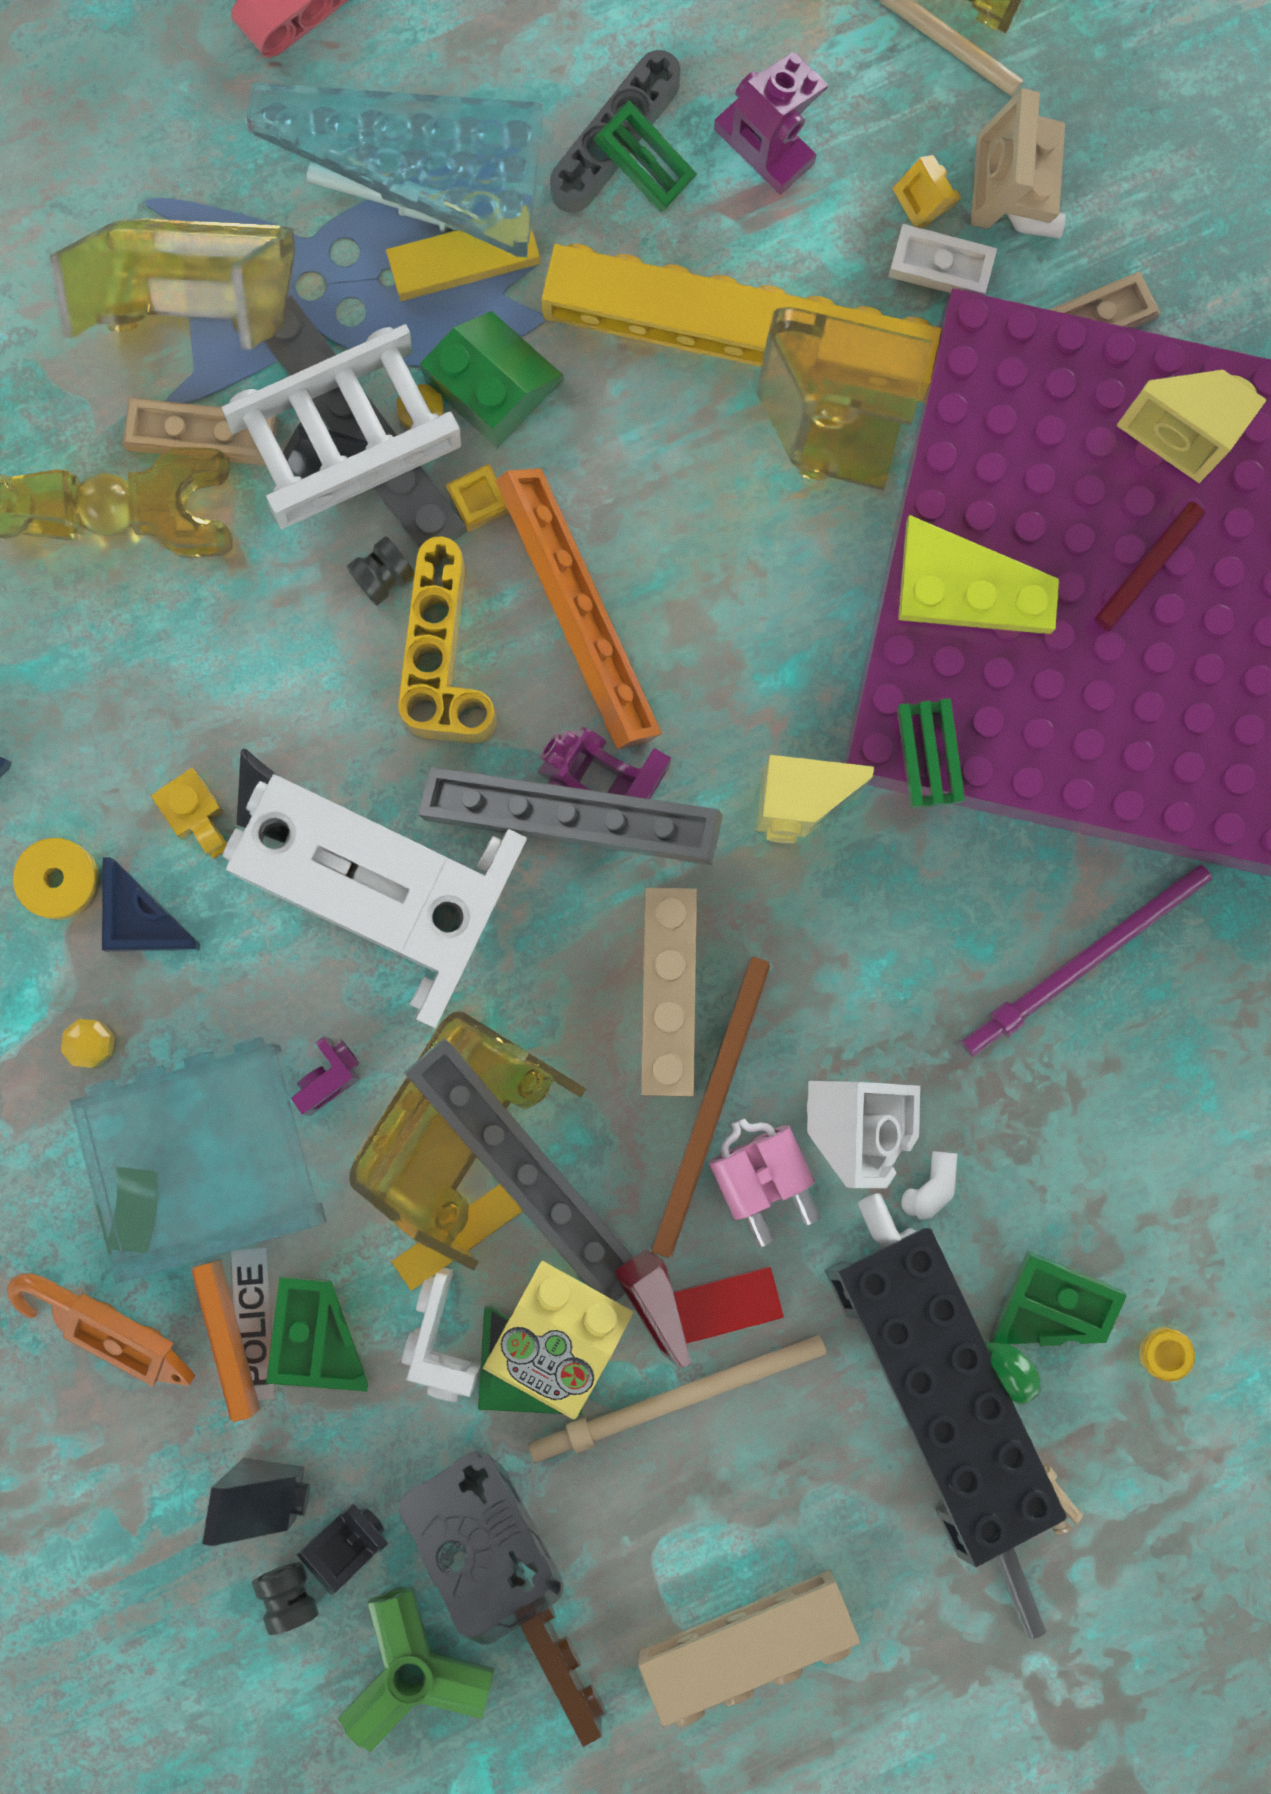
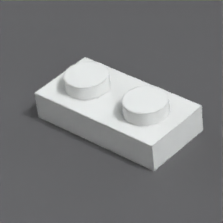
(941, 261)

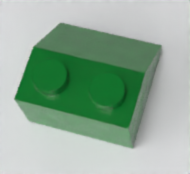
(489, 375)

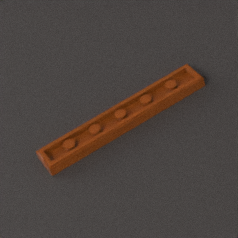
(710, 1107)

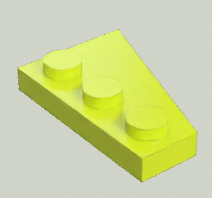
(971, 585)

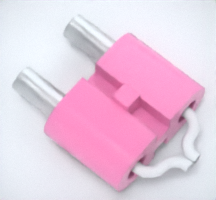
(763, 1173)

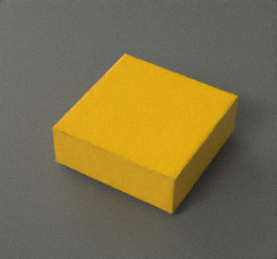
(477, 498)

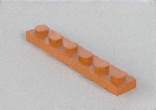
(578, 607)

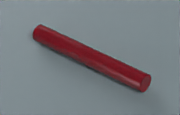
(1149, 566)

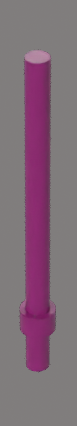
(1010, 1017)

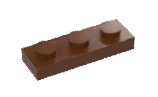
(559, 1663)

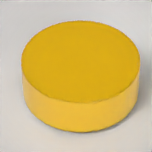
(1167, 1354)

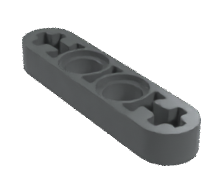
(600, 171)

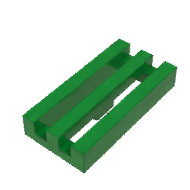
(632, 169)
(925, 710)

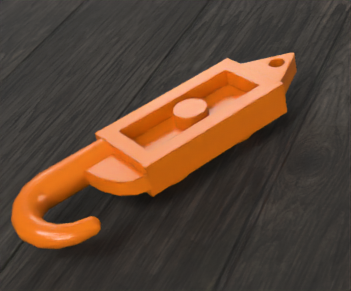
(103, 1331)

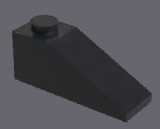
(255, 1501)

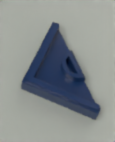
(135, 919)

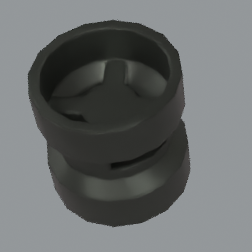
(381, 570)
(285, 1598)

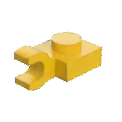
(190, 809)

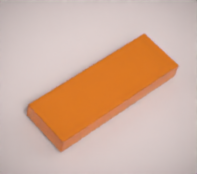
(225, 1340)

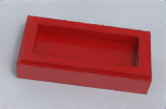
(728, 1304)

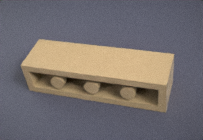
(669, 992)
(747, 1649)

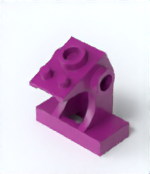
(773, 109)
(572, 752)

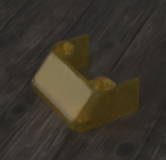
(176, 271)
(839, 393)
(416, 1158)

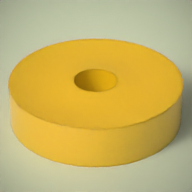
(33, 874)

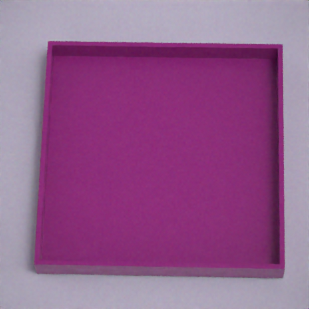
(1086, 729)

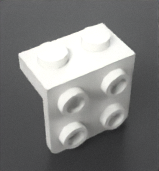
(443, 1373)

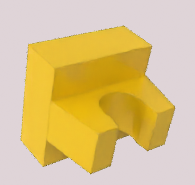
(925, 192)

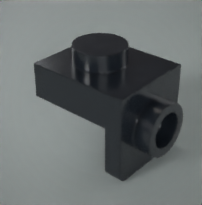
(343, 1547)

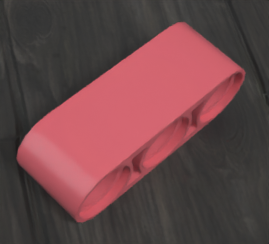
(280, 23)

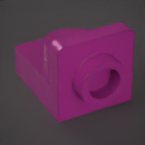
(323, 1086)

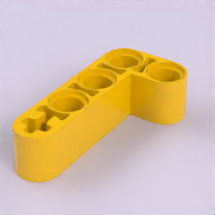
(442, 640)

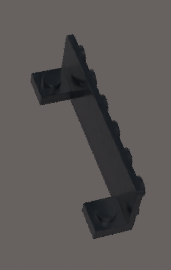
(949, 1396)

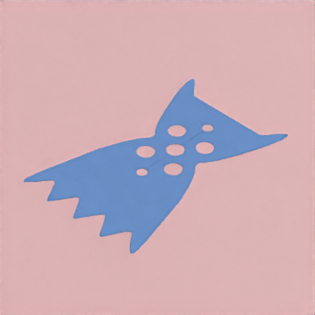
(374, 227)

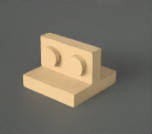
(1018, 164)

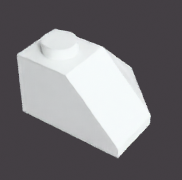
(863, 1128)

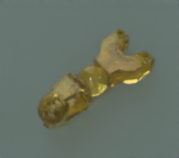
(151, 502)

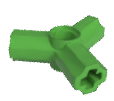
(388, 1698)

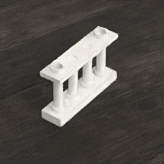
(342, 476)

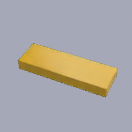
(451, 262)

